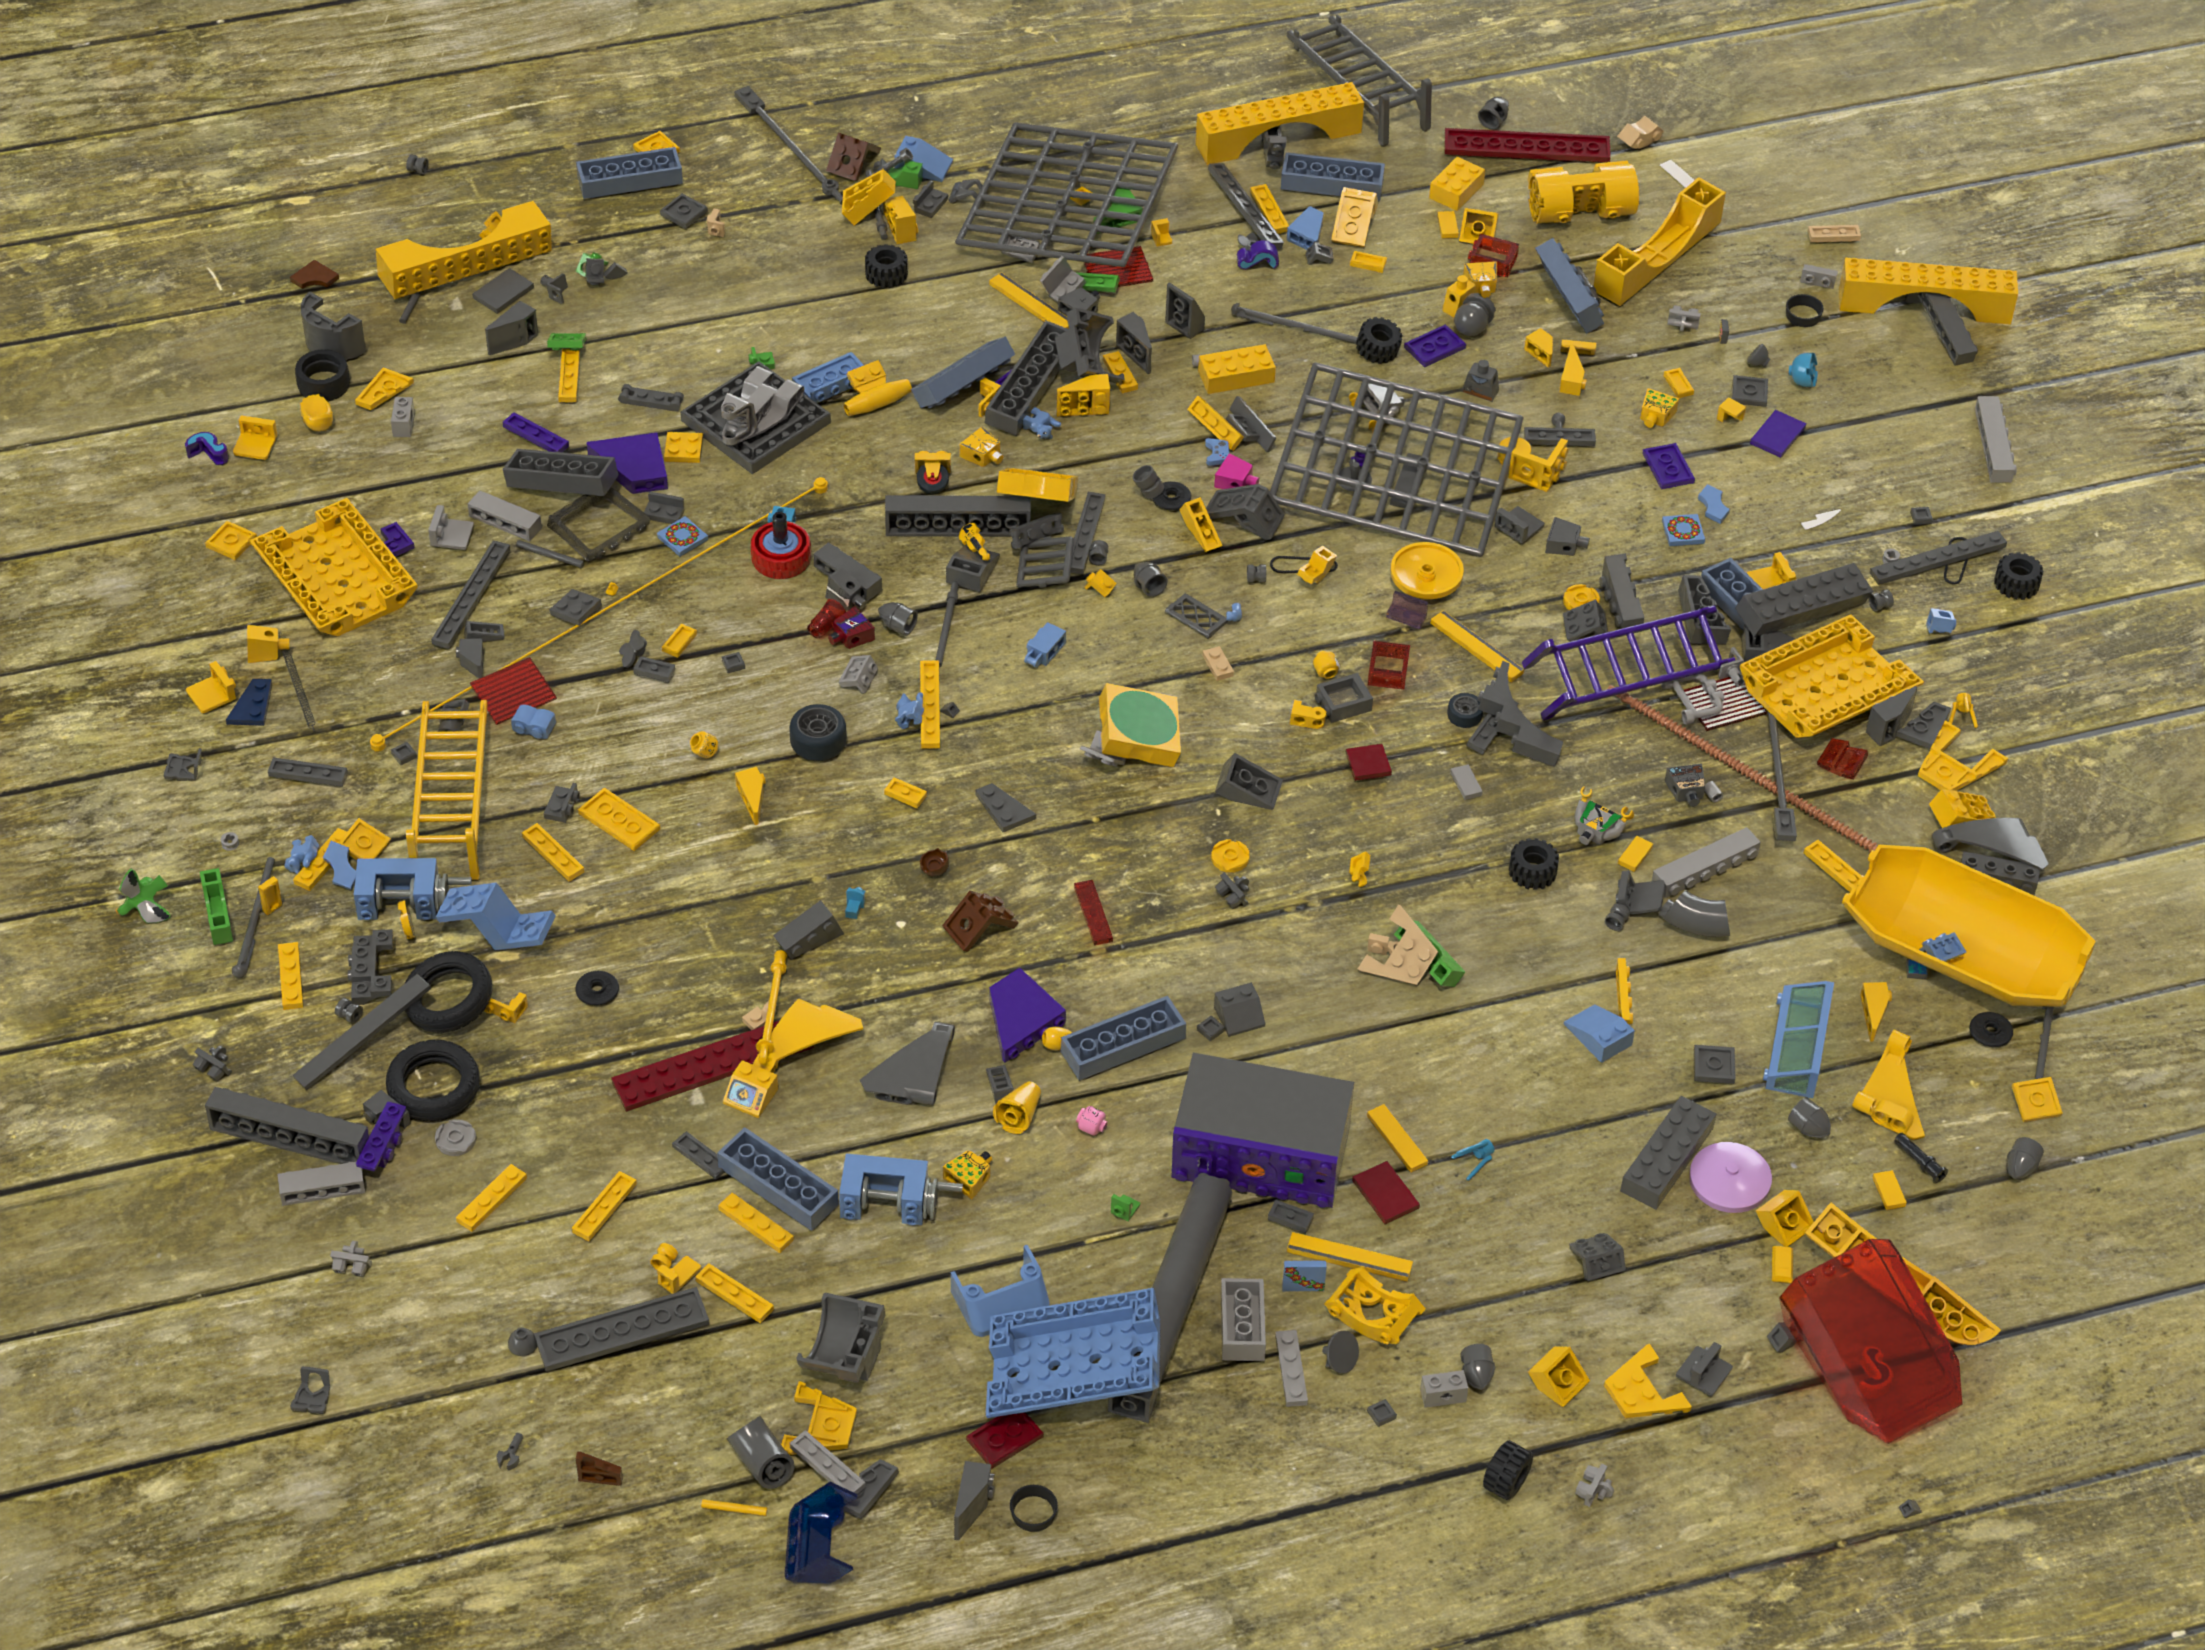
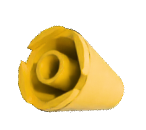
(1017, 1108)

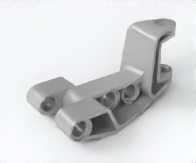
(758, 407)

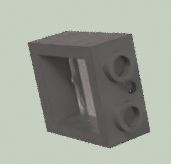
(1344, 697)

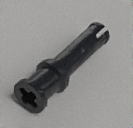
(1927, 1163)

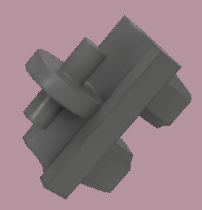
(1237, 896)
(218, 1068)

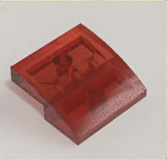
(1842, 759)

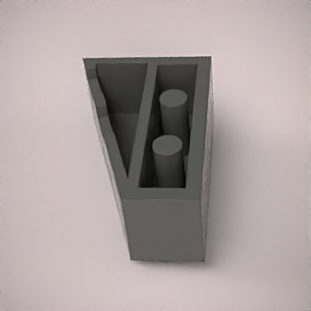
(808, 931)

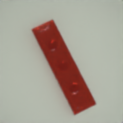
(1093, 912)

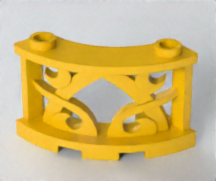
(1403, 1307)

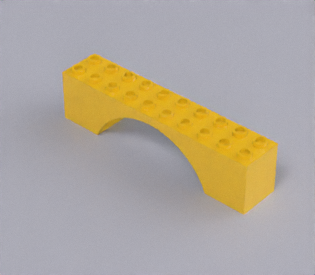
(1227, 131)
(1693, 215)
(415, 267)
(1871, 283)

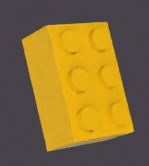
(1457, 183)

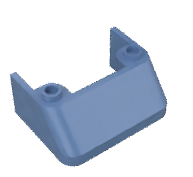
(1023, 1295)

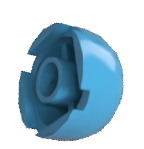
(1804, 370)

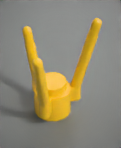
(1963, 703)

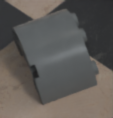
(323, 333)

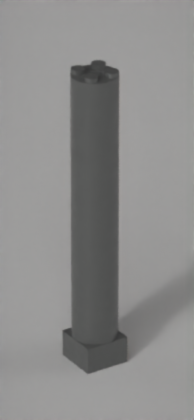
(1179, 1278)

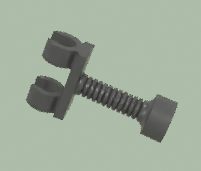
(905, 155)

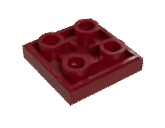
(1368, 762)

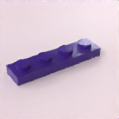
(535, 433)

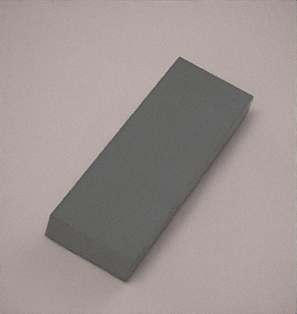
(698, 1154)

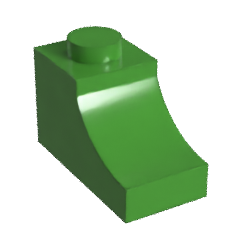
(909, 175)

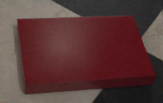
(1385, 1192)
(1004, 1437)

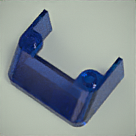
(810, 1536)

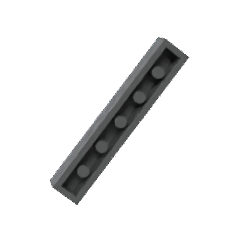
(1949, 327)

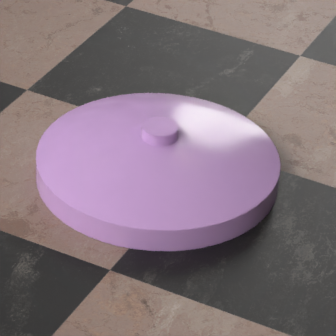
(1730, 1177)

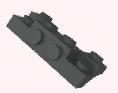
(364, 967)

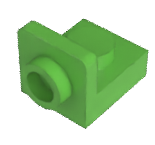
(765, 358)

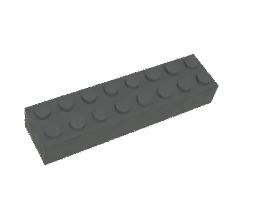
(1026, 381)
(949, 514)
(1803, 599)
(285, 1126)

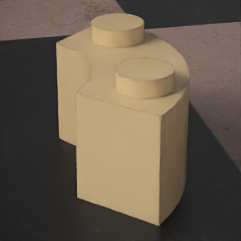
(1641, 133)

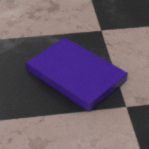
(1435, 345)
(1778, 433)
(1668, 466)

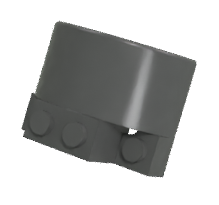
(1081, 343)
(846, 1338)

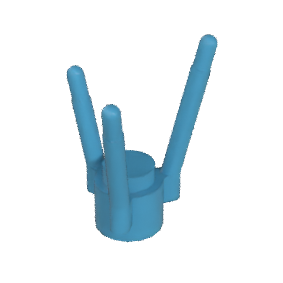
(1481, 1150)

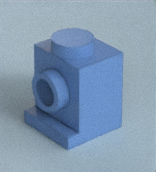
(1940, 621)

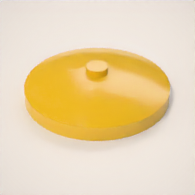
(1427, 570)

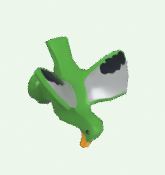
(141, 895)

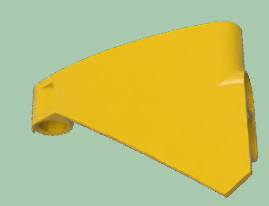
(806, 1026)
(1889, 1092)

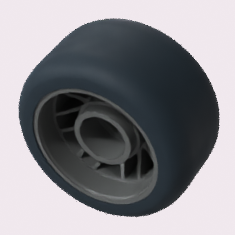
(817, 732)

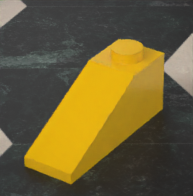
(1573, 374)
(1200, 524)
(750, 786)
(1874, 1001)

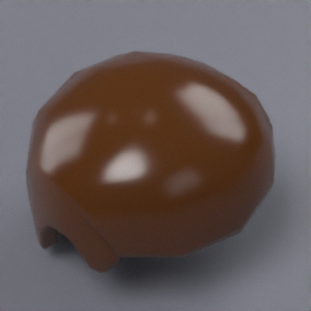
(934, 862)

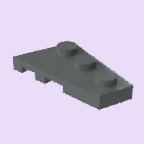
(1926, 726)
(1003, 808)
(877, 1479)

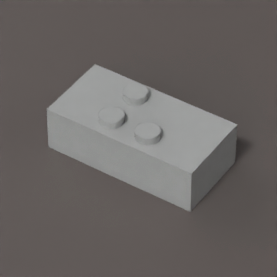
(1243, 1319)

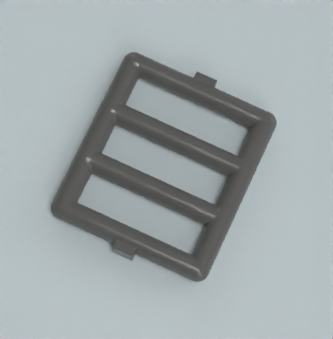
(1043, 582)

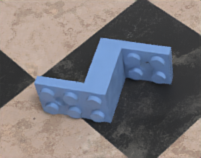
(495, 916)

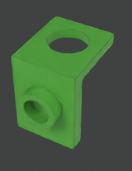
(583, 260)
(1122, 1206)

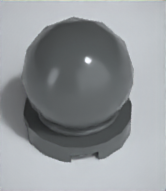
(1474, 315)

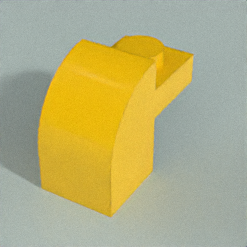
(1318, 566)

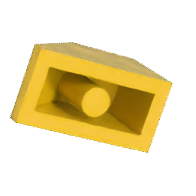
(1540, 346)

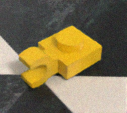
(491, 223)
(1358, 866)

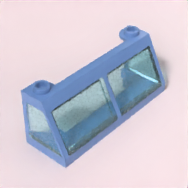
(1799, 1038)

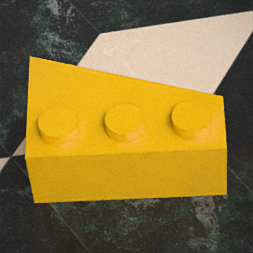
(867, 195)
(900, 219)

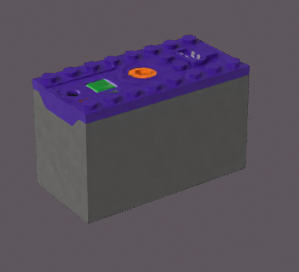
(1262, 1129)

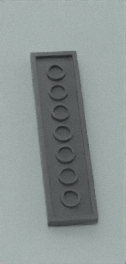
(621, 1329)

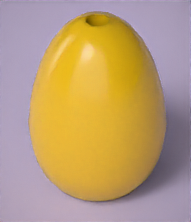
(1052, 1037)

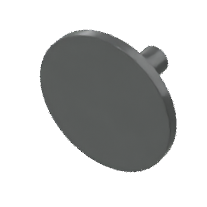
(1353, 472)
(1341, 1352)

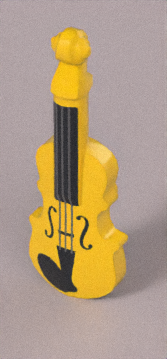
(970, 535)

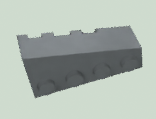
(1621, 592)
(1695, 596)

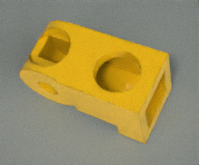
(1307, 716)

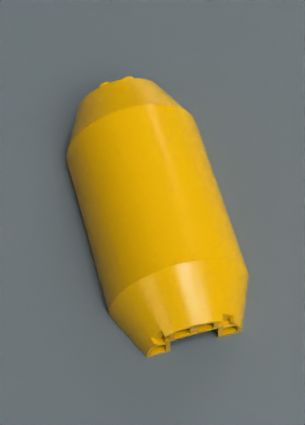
(2012, 940)

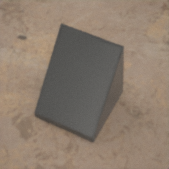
(950, 709)
(1910, 1508)

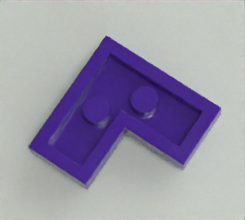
(396, 539)

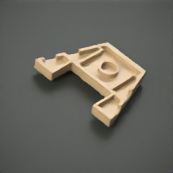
(1409, 958)

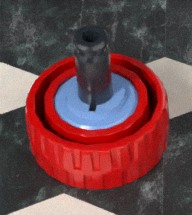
(780, 548)

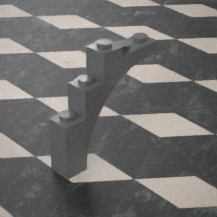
(1274, 146)
(1526, 737)

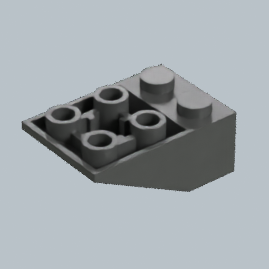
(512, 329)
(970, 569)
(1761, 644)
(1890, 716)

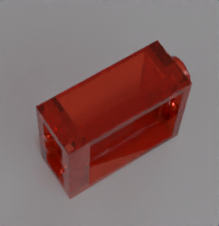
(1498, 246)
(1377, 676)

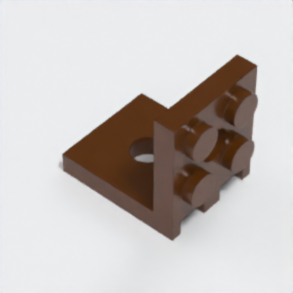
(856, 150)
(980, 912)

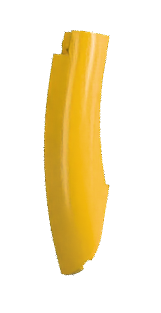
(1959, 1320)

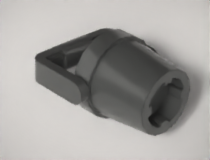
(451, 725)

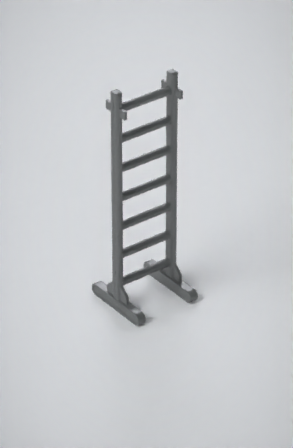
(1379, 111)

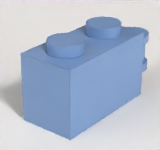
(1045, 645)

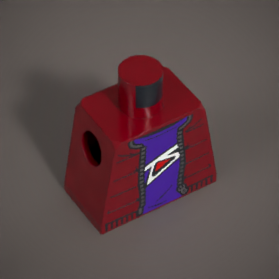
(852, 629)

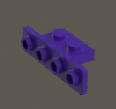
(383, 1138)

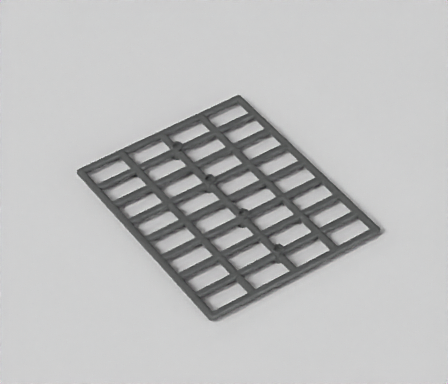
(1061, 205)
(1422, 463)

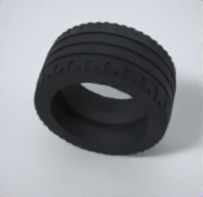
(322, 361)

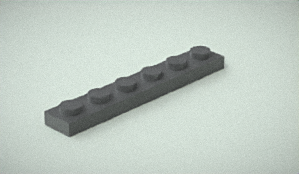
(1086, 531)

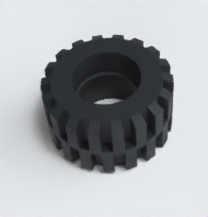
(886, 266)
(1369, 337)
(2018, 575)
(1533, 852)
(1508, 1470)

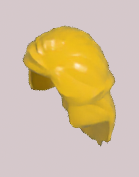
(316, 413)

